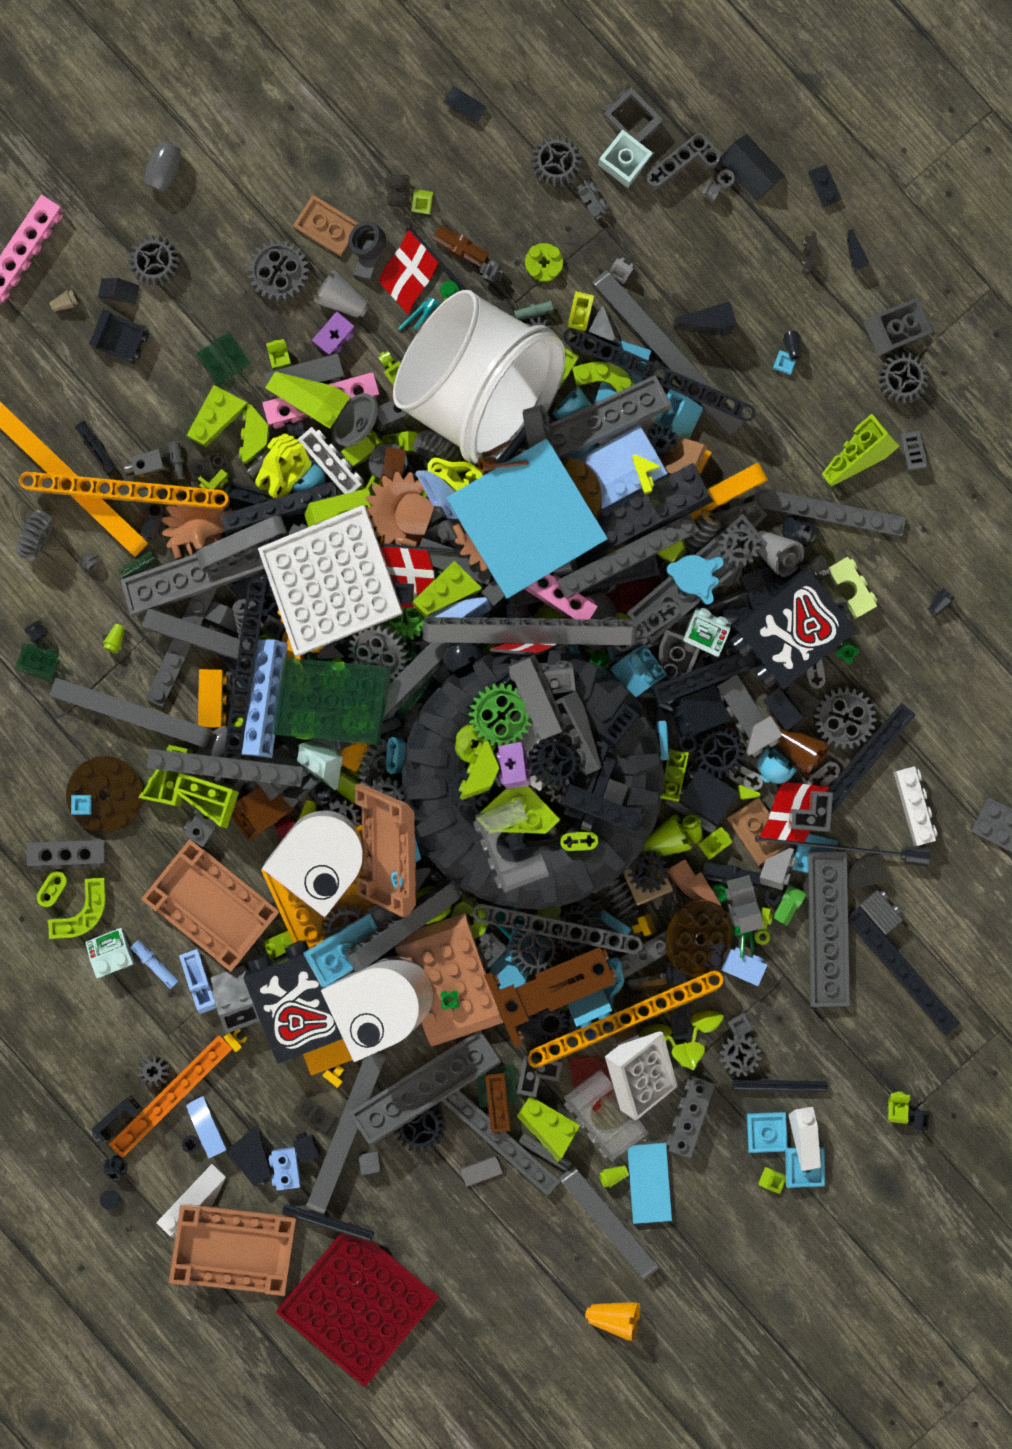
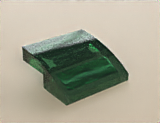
(223, 359)

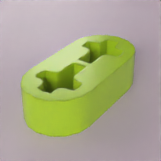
(579, 846)

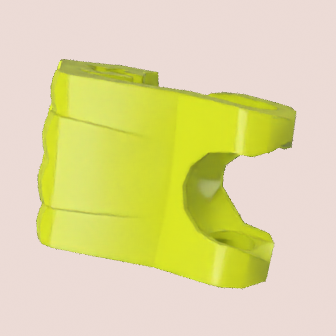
(288, 471)
(450, 471)

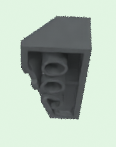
(675, 657)
(578, 732)

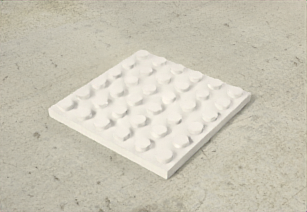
(330, 580)

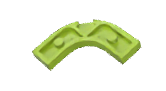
(602, 372)
(87, 918)

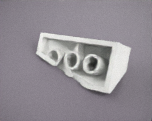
(201, 1192)

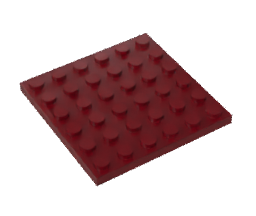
(357, 1305)

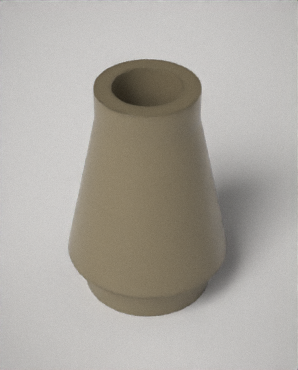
(66, 300)

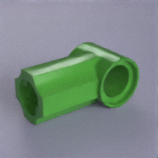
(791, 900)

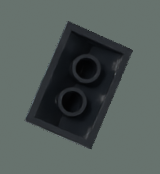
(751, 167)

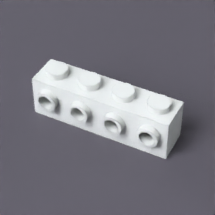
(326, 457)
(914, 806)

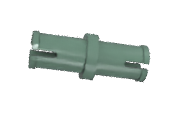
(534, 311)

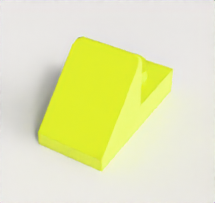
(580, 311)
(642, 467)

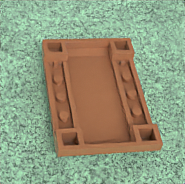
(387, 848)
(210, 905)
(452, 963)
(232, 1249)

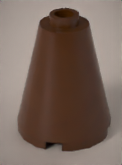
(803, 750)

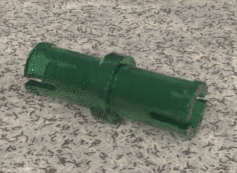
(137, 564)

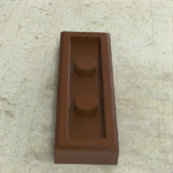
(497, 1102)

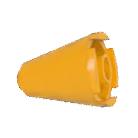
(615, 1318)

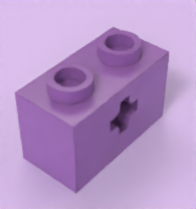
(335, 325)
(519, 775)

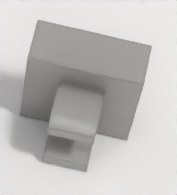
(621, 270)

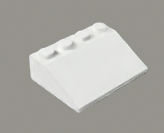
(641, 1073)

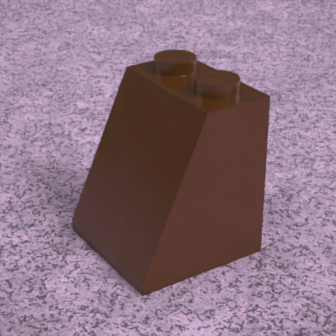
(257, 813)

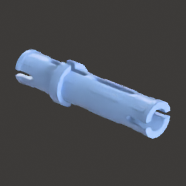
(154, 964)

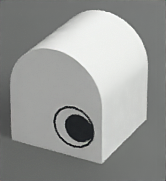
(318, 859)
(379, 1004)

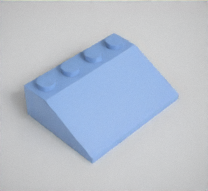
(616, 467)

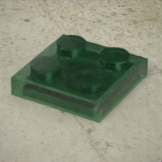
(509, 1080)

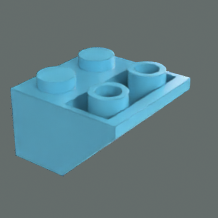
(681, 416)
(638, 670)
(589, 1008)

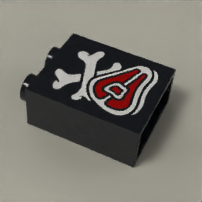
(791, 630)
(290, 1003)

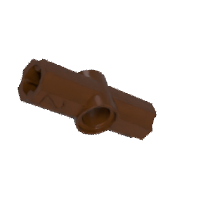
(460, 246)

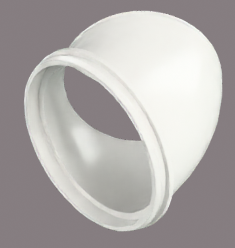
(477, 372)

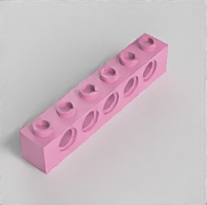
(31, 223)
(273, 407)
(562, 606)

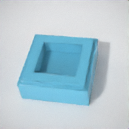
(784, 363)
(81, 804)

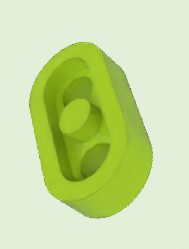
(54, 890)

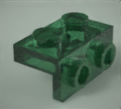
(37, 662)

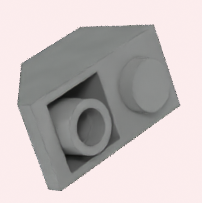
(761, 735)
(776, 869)

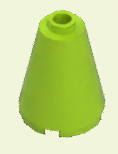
(668, 839)

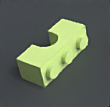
(846, 572)

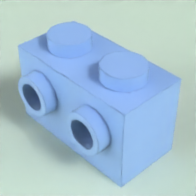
(746, 968)
(286, 1168)

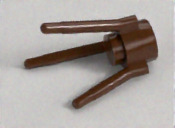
(488, 463)

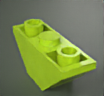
(254, 435)
(480, 773)
(674, 774)

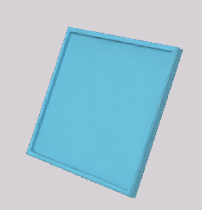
(526, 519)

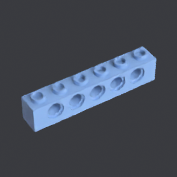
(263, 698)

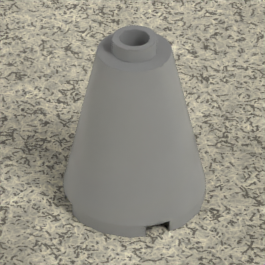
(341, 296)
(781, 553)

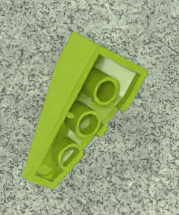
(314, 398)

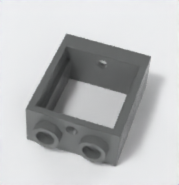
(648, 130)

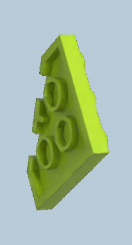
(539, 815)

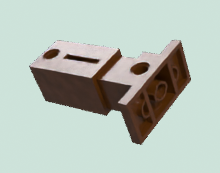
(551, 989)

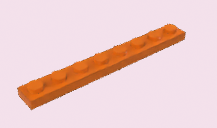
(171, 1095)

